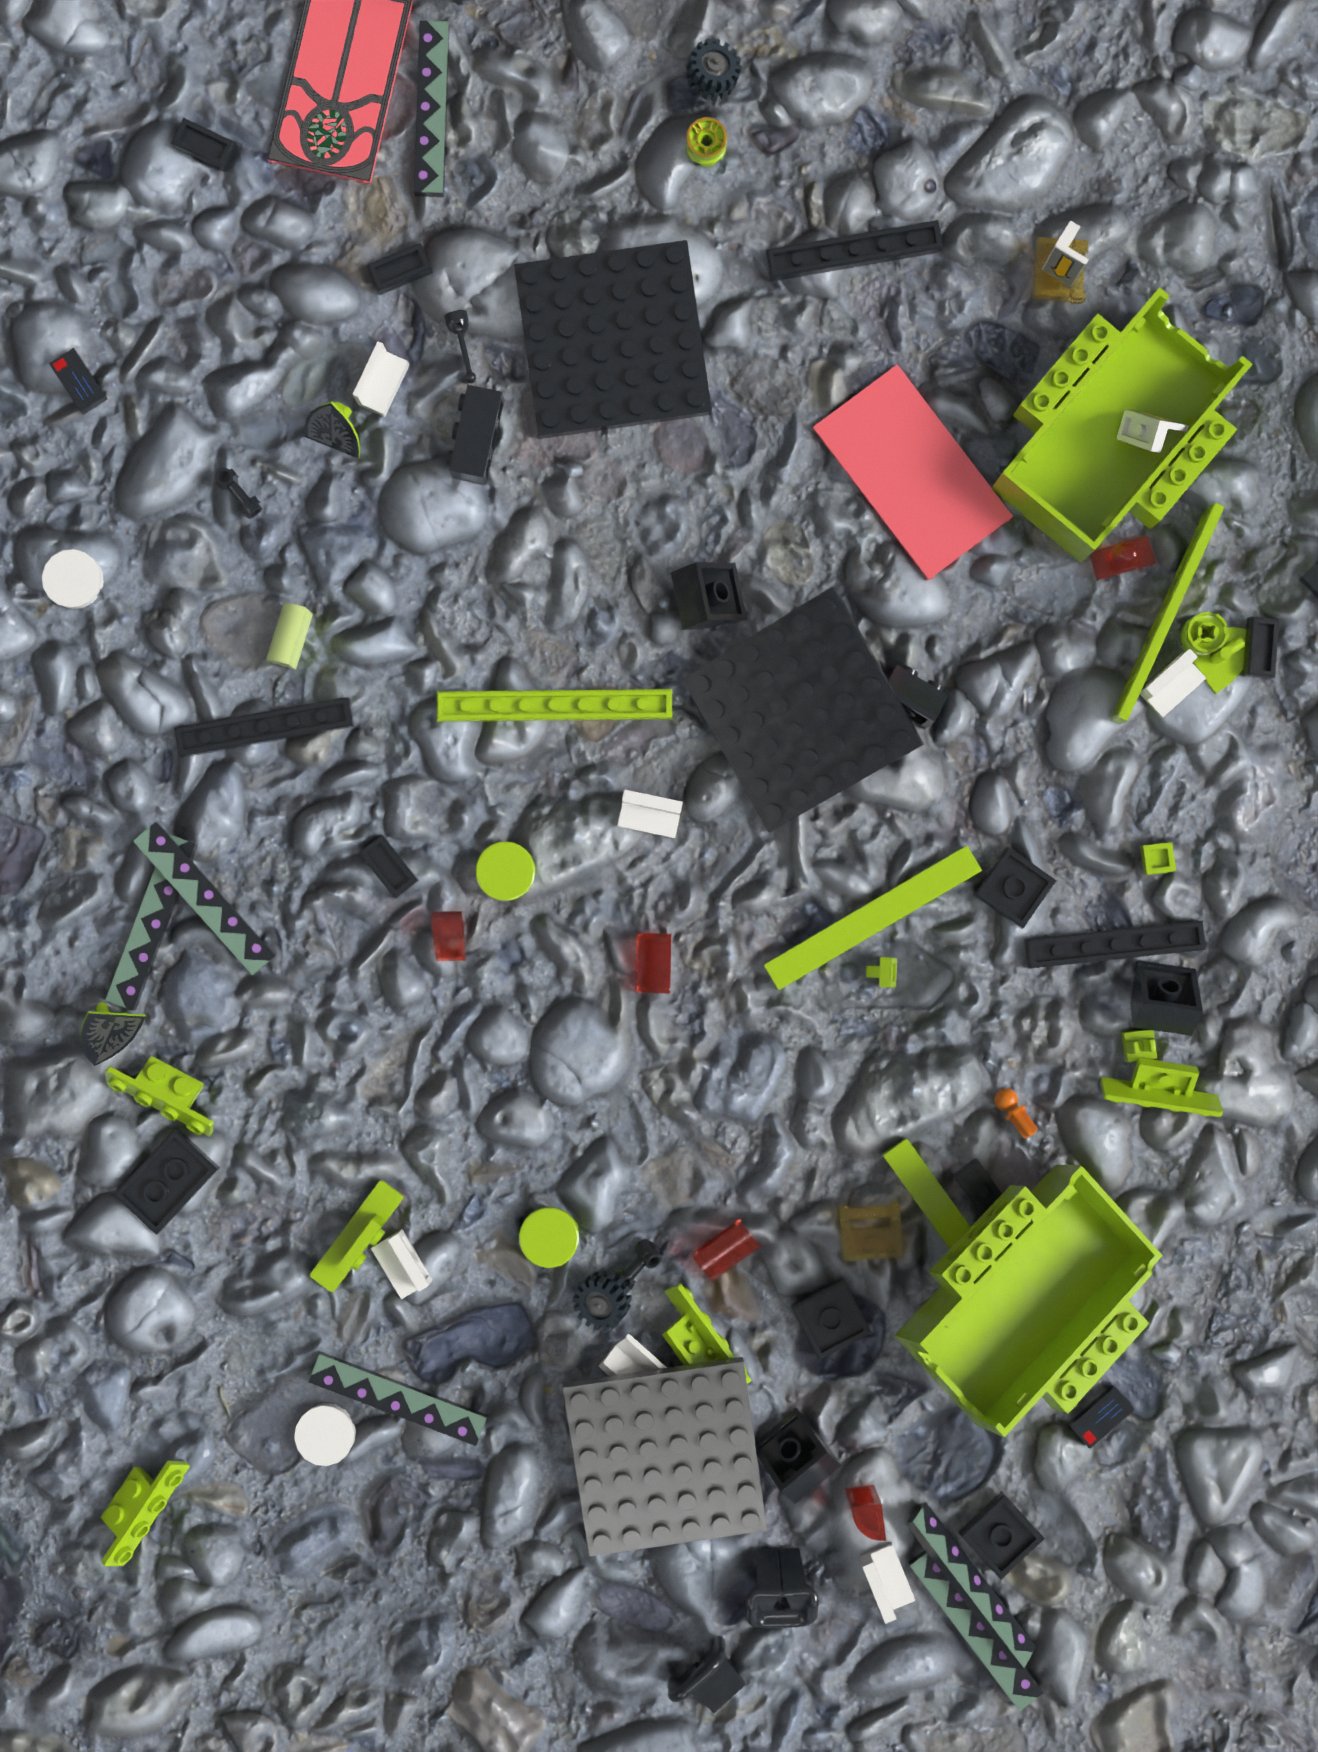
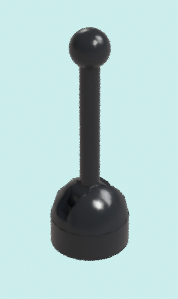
(458, 323)

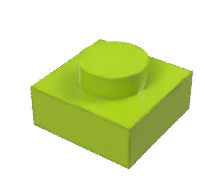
(1158, 858)

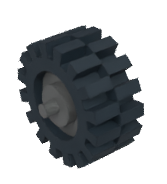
(713, 69)
(602, 1300)

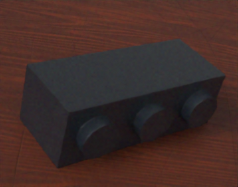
(475, 434)

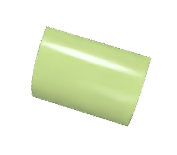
(289, 635)

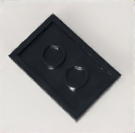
(166, 1181)

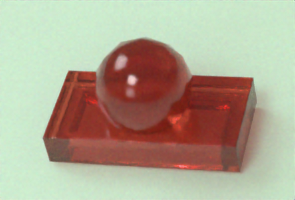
(1122, 558)
(448, 935)

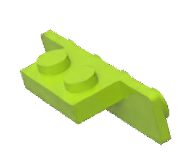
(1162, 1086)
(165, 1090)
(362, 1230)
(692, 1333)
(137, 1507)

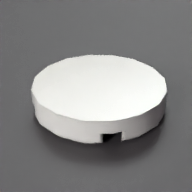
(72, 579)
(325, 1434)

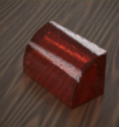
(653, 963)
(726, 1250)
(867, 1511)

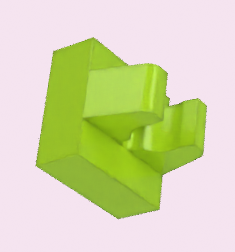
(885, 972)
(1139, 1044)

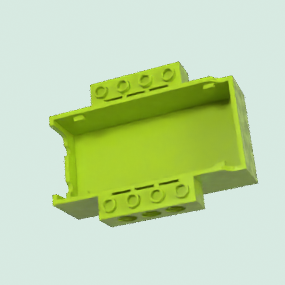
(1074, 471)
(1033, 1300)

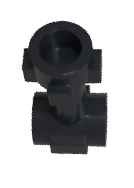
(228, 480)
(647, 1256)

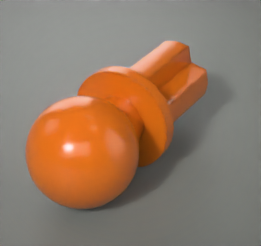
(1007, 1101)

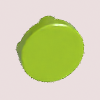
(505, 871)
(549, 1237)

